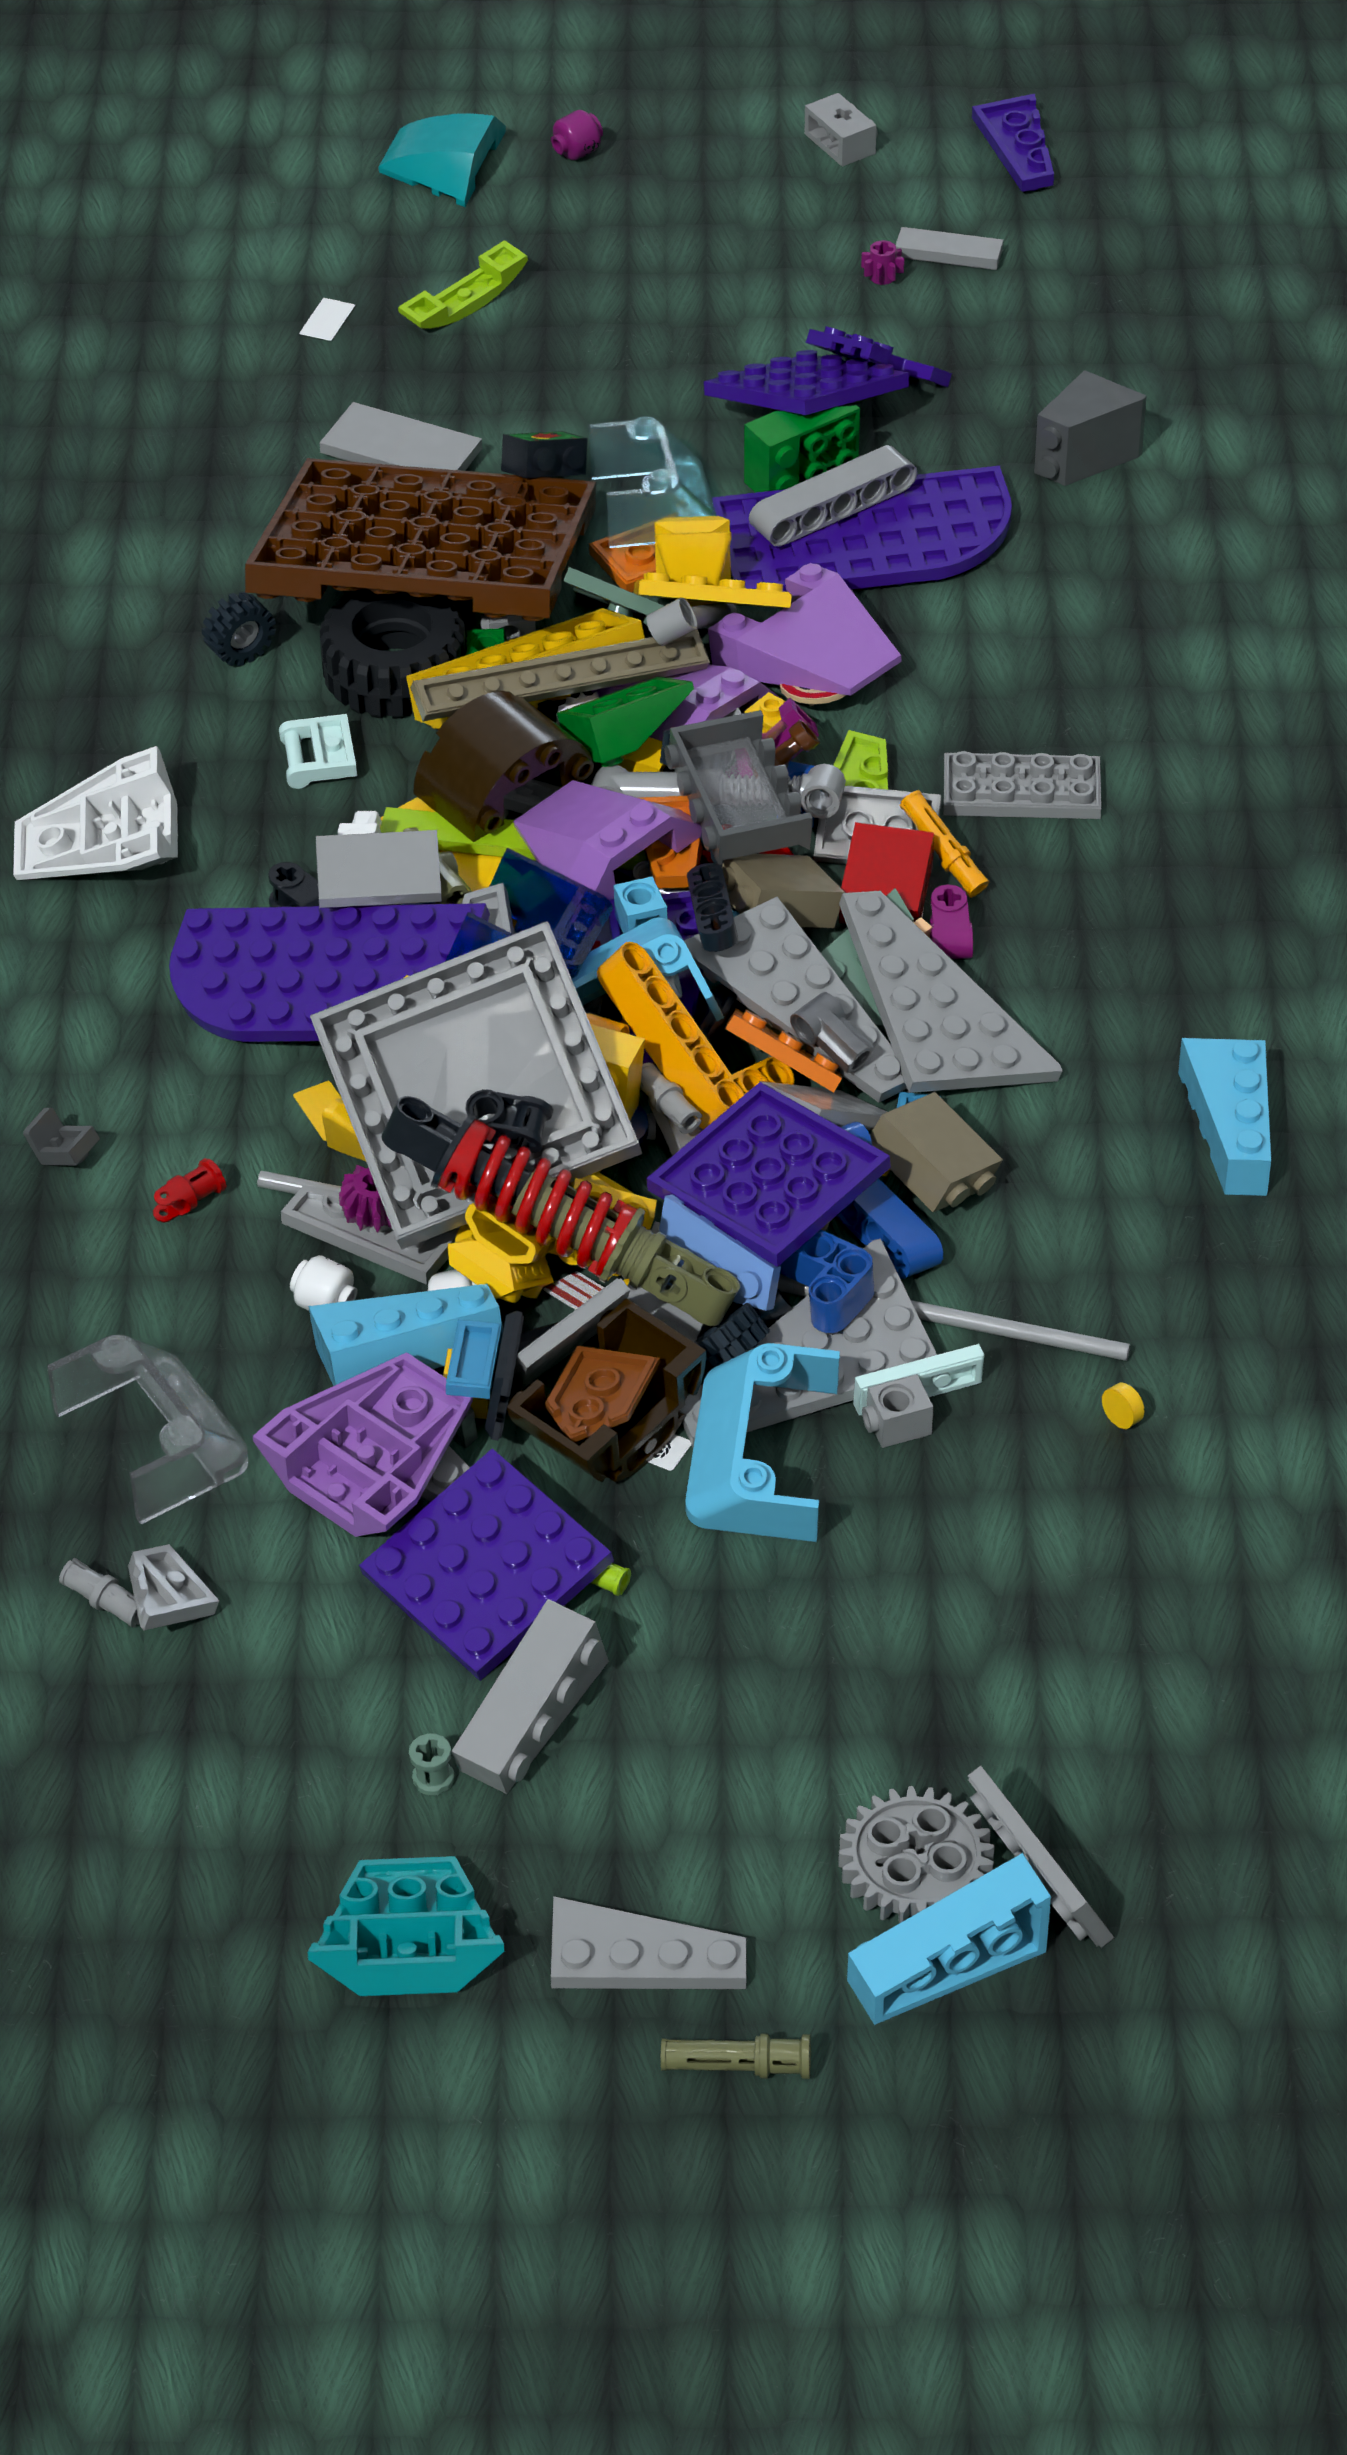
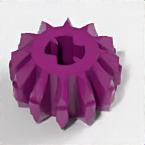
(362, 1201)

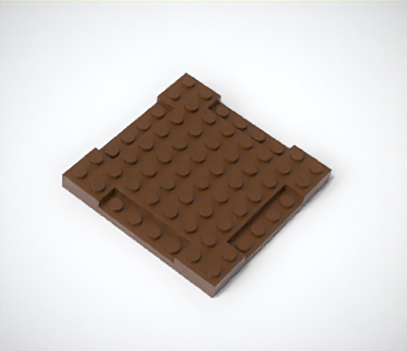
(422, 535)

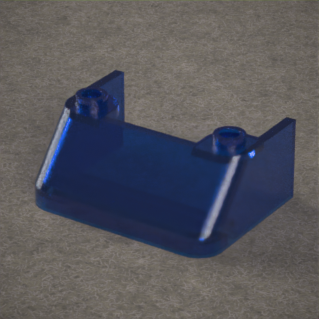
(539, 896)

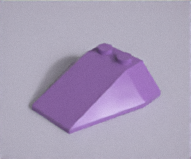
(715, 695)
(595, 830)
(365, 1443)

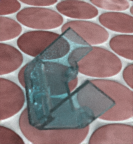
(671, 489)

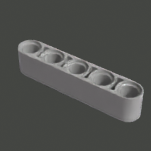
(832, 495)

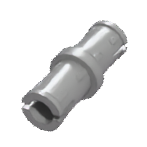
(668, 1099)
(100, 1590)

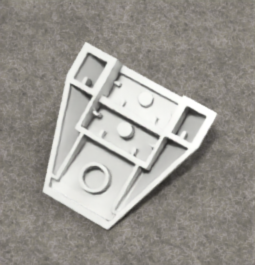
(102, 825)

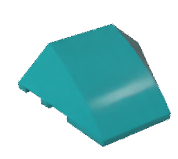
(443, 152)
(406, 1929)

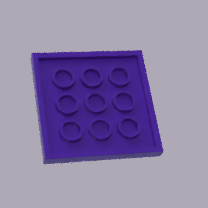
(806, 382)
(770, 1172)
(485, 1563)

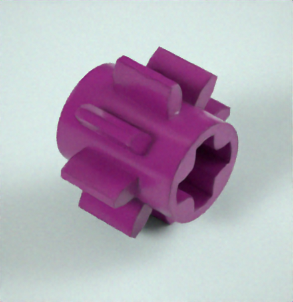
(882, 262)

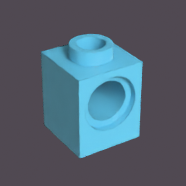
(638, 903)

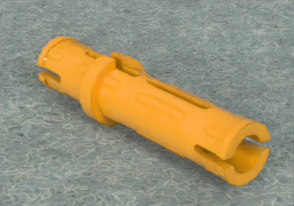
(953, 855)

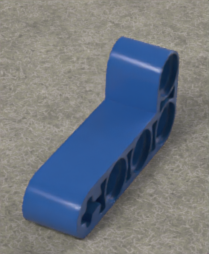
(883, 1215)
(837, 1279)

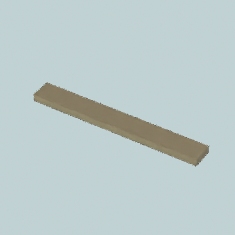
(562, 673)

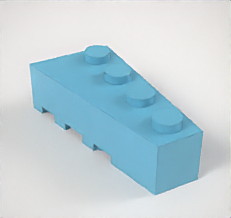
(1231, 1101)

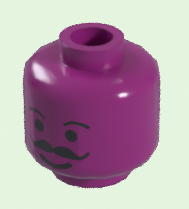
(576, 134)

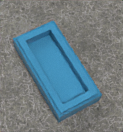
(473, 1359)

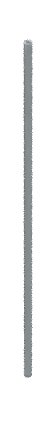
(925, 1311)

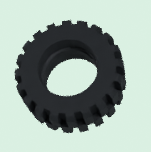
(369, 622)

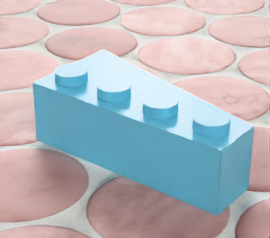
(375, 1330)
(953, 1942)

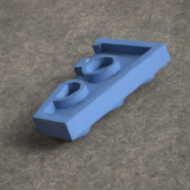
(696, 1233)

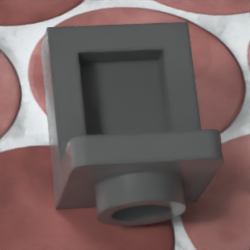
(59, 1143)

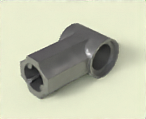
(825, 1024)

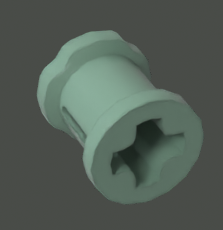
(422, 1757)

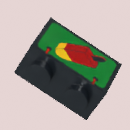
(544, 454)

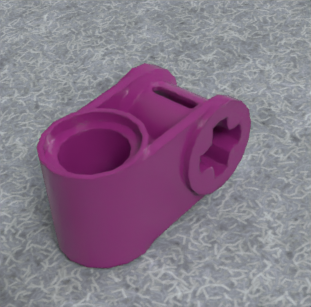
(951, 922)

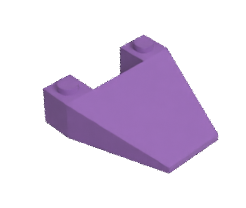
(816, 644)

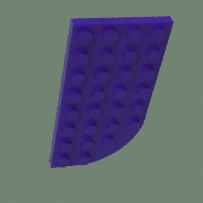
(919, 535)
(272, 967)

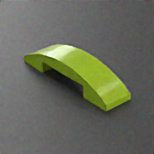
(469, 294)

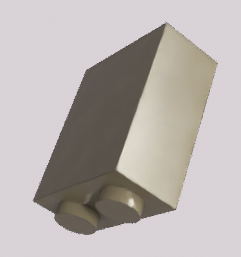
(794, 879)
(935, 1152)

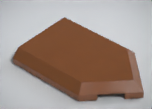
(599, 1390)

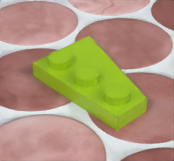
(863, 761)

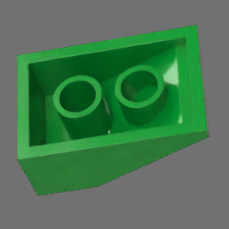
(623, 719)

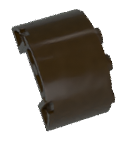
(488, 752)
(629, 1446)

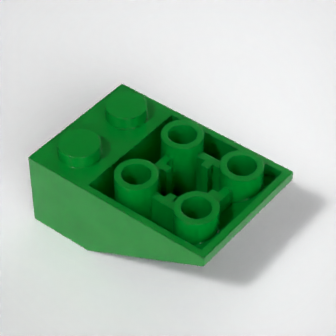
(795, 447)

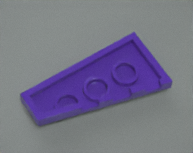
(1017, 139)

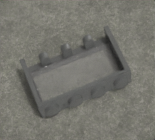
(736, 787)

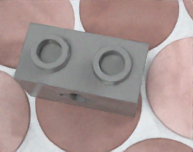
(840, 129)

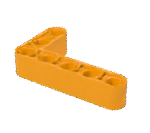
(675, 1038)

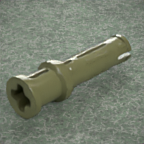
(763, 2055)

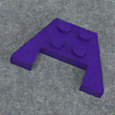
(875, 353)

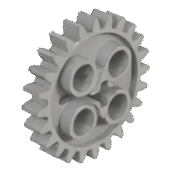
(912, 1852)

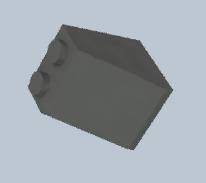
(1089, 429)

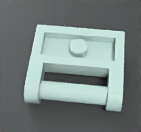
(330, 745)

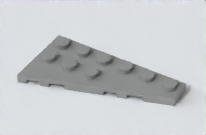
(780, 971)

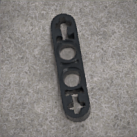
(712, 907)

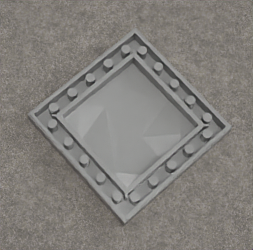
(472, 1024)

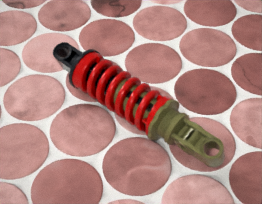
(604, 1237)

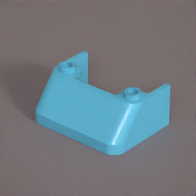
(663, 945)
(740, 1492)

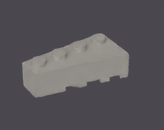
(531, 1696)

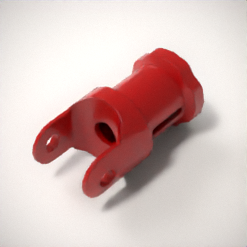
(187, 1190)

